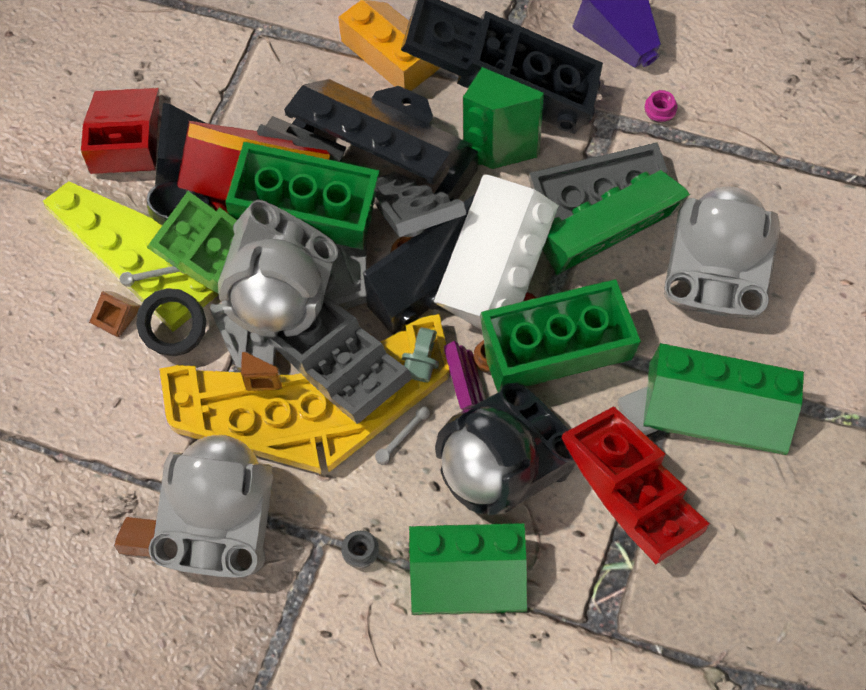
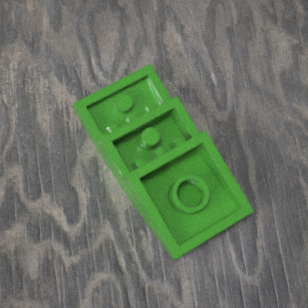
(195, 240)

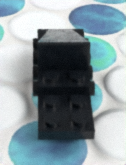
(467, 43)

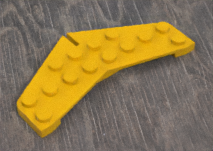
(291, 420)

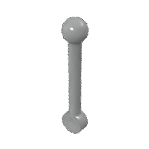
(128, 279)
(383, 455)

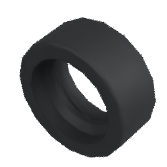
(144, 322)

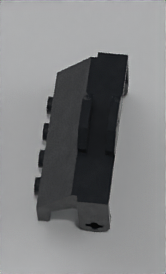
(387, 130)

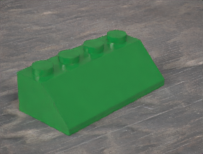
(317, 190)
(612, 219)
(558, 335)
(723, 398)

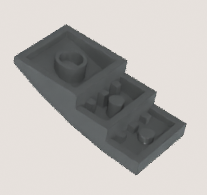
(343, 362)

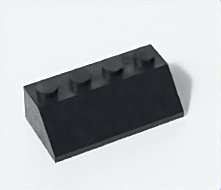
(409, 277)

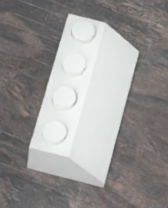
(496, 249)

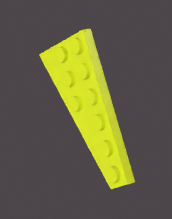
(120, 243)

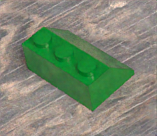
(502, 119)
(468, 569)

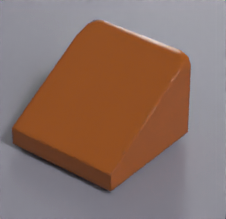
(114, 312)
(259, 374)
(135, 536)

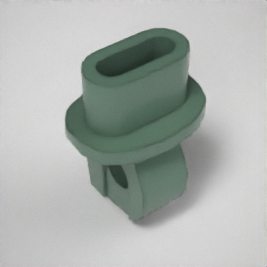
(420, 362)

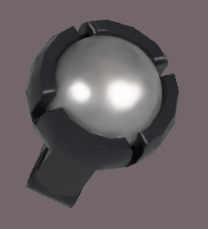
(502, 451)

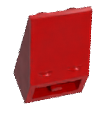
(121, 131)

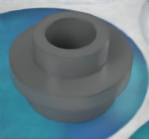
(356, 539)

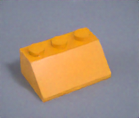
(376, 36)

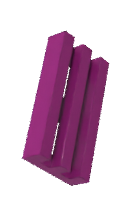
(464, 375)

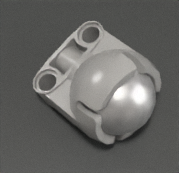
(722, 251)
(275, 271)
(212, 508)

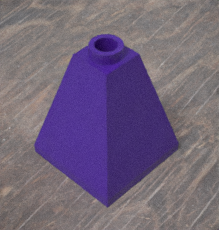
(621, 28)

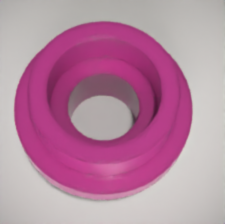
(661, 99)

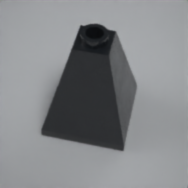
(172, 142)

